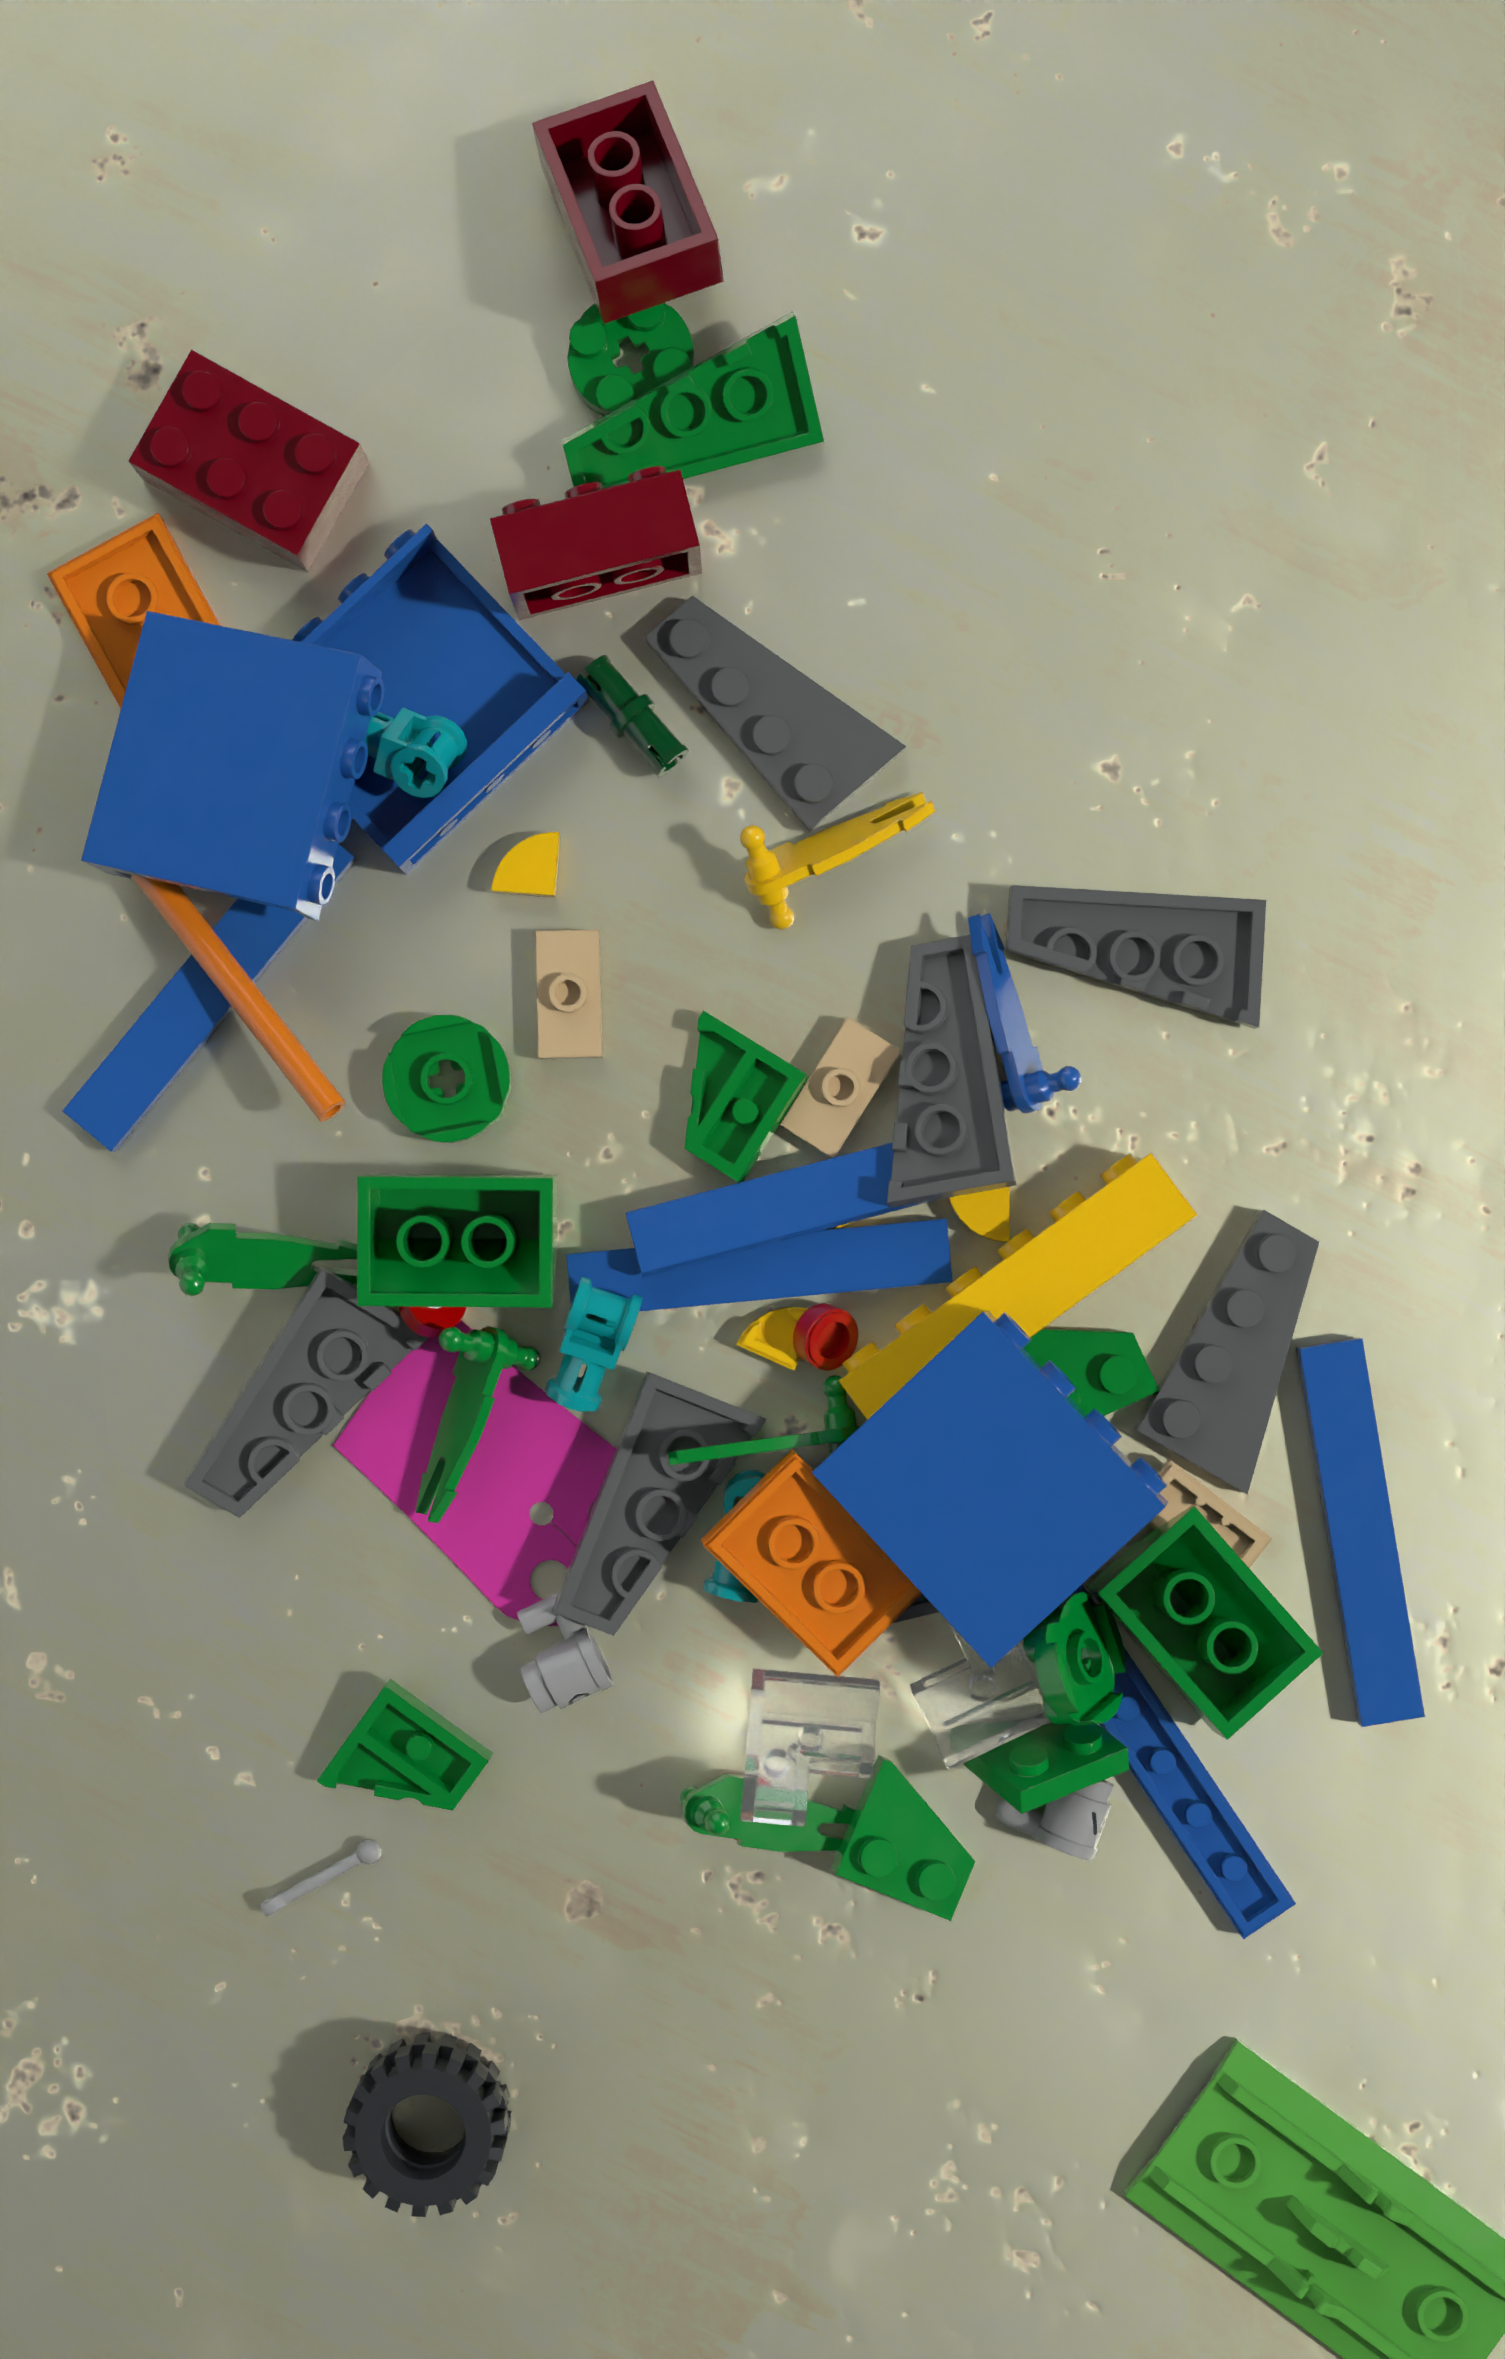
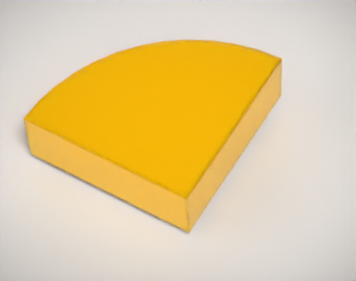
(530, 867)
(985, 1213)
(773, 1335)

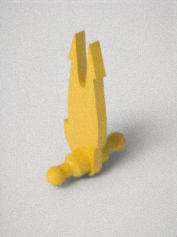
(777, 868)

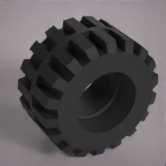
(418, 2175)

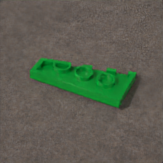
(711, 417)

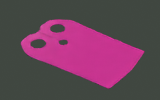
(524, 1457)

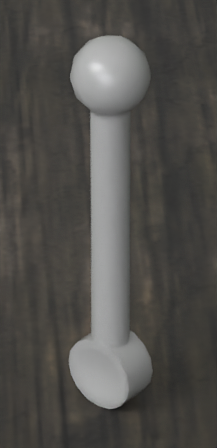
(367, 1853)

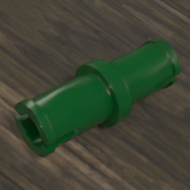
(632, 716)

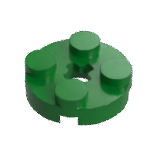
(597, 344)
(417, 1058)
(1077, 1662)

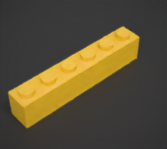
(1037, 1276)

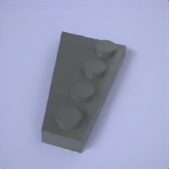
(780, 720)
(1160, 945)
(950, 1100)
(1231, 1363)
(300, 1390)
(646, 1501)

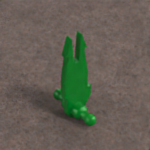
(251, 1259)
(468, 1407)
(838, 1421)
(716, 1812)

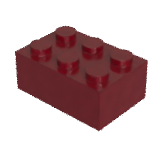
(628, 202)
(249, 460)
(597, 542)

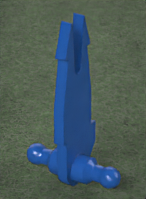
(1027, 1081)

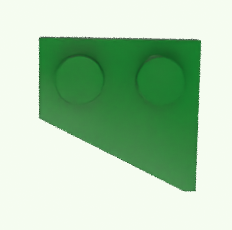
(737, 1098)
(1101, 1365)
(407, 1752)
(1050, 1763)
(903, 1846)

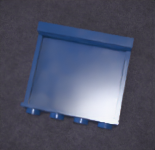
(451, 656)
(234, 763)
(992, 1485)

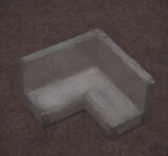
(978, 1705)
(803, 1728)

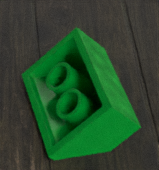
(456, 1240)
(1205, 1621)

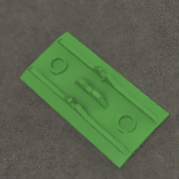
(1325, 2221)

